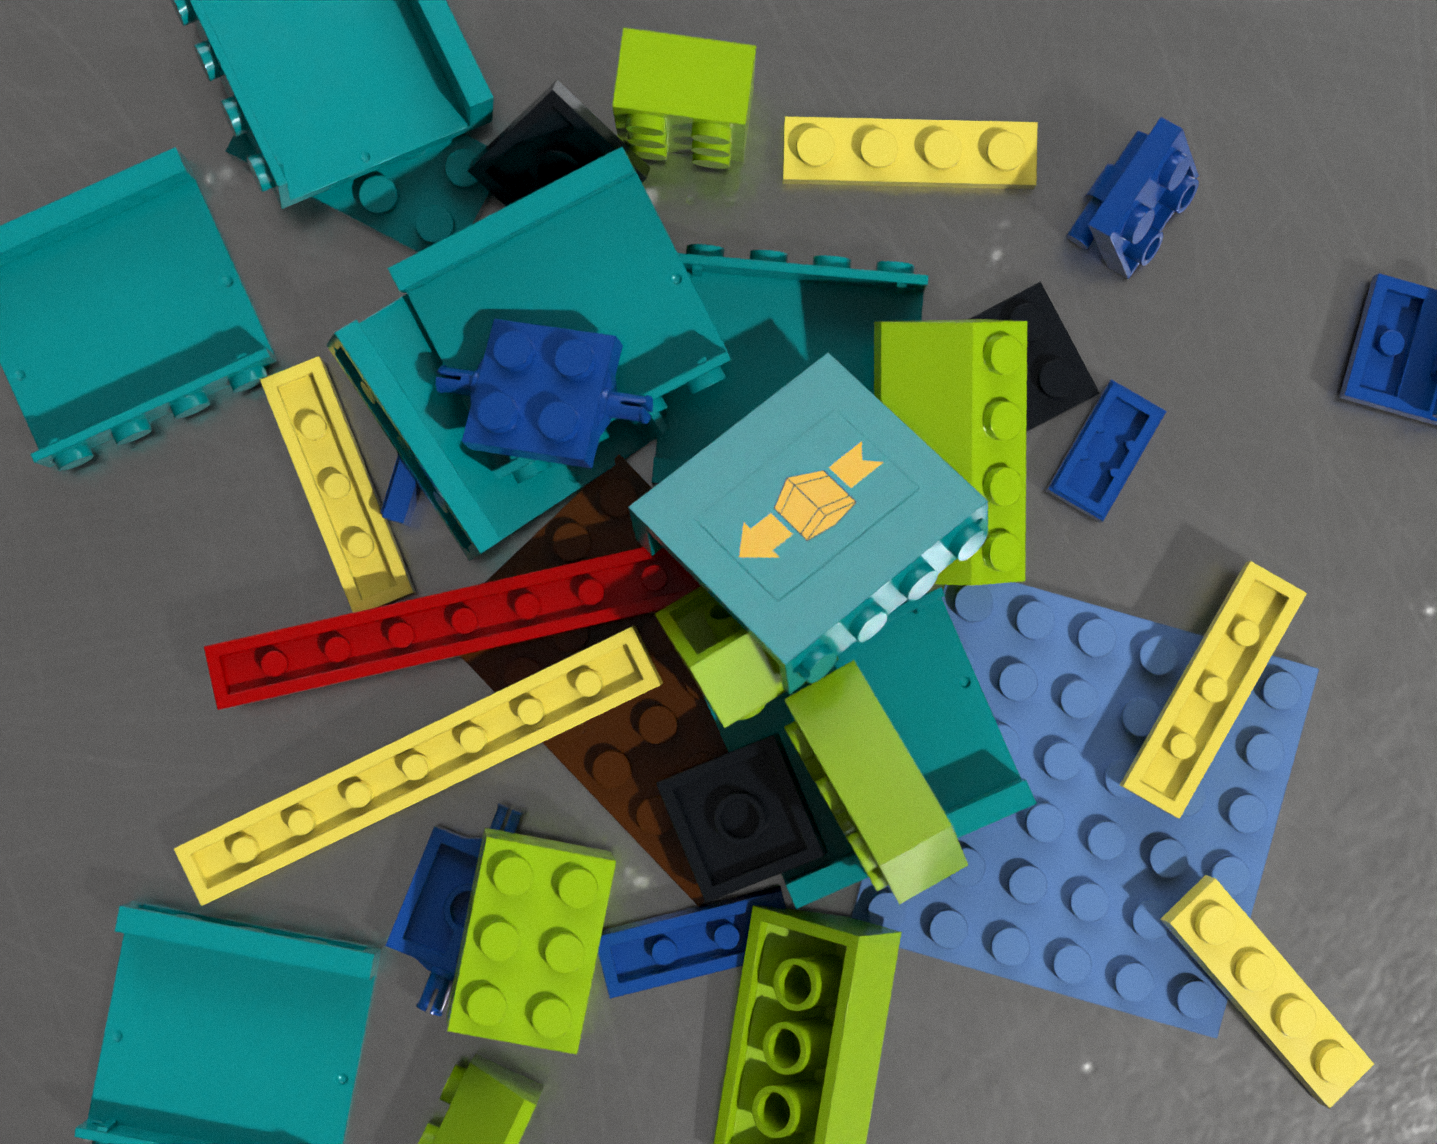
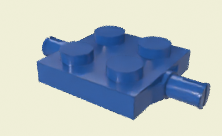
(543, 393)
(437, 906)

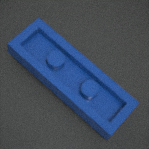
(680, 943)

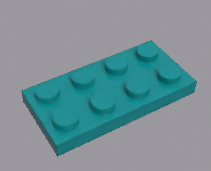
(411, 199)

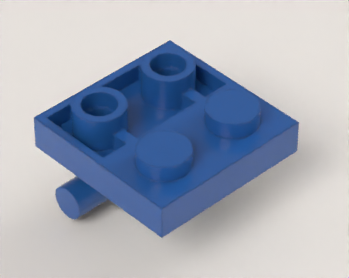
(1137, 198)
(1396, 351)

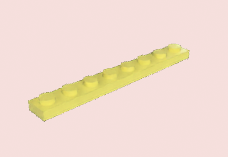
(419, 765)

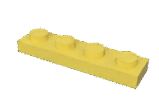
(910, 152)
(337, 485)
(1213, 689)
(1267, 991)

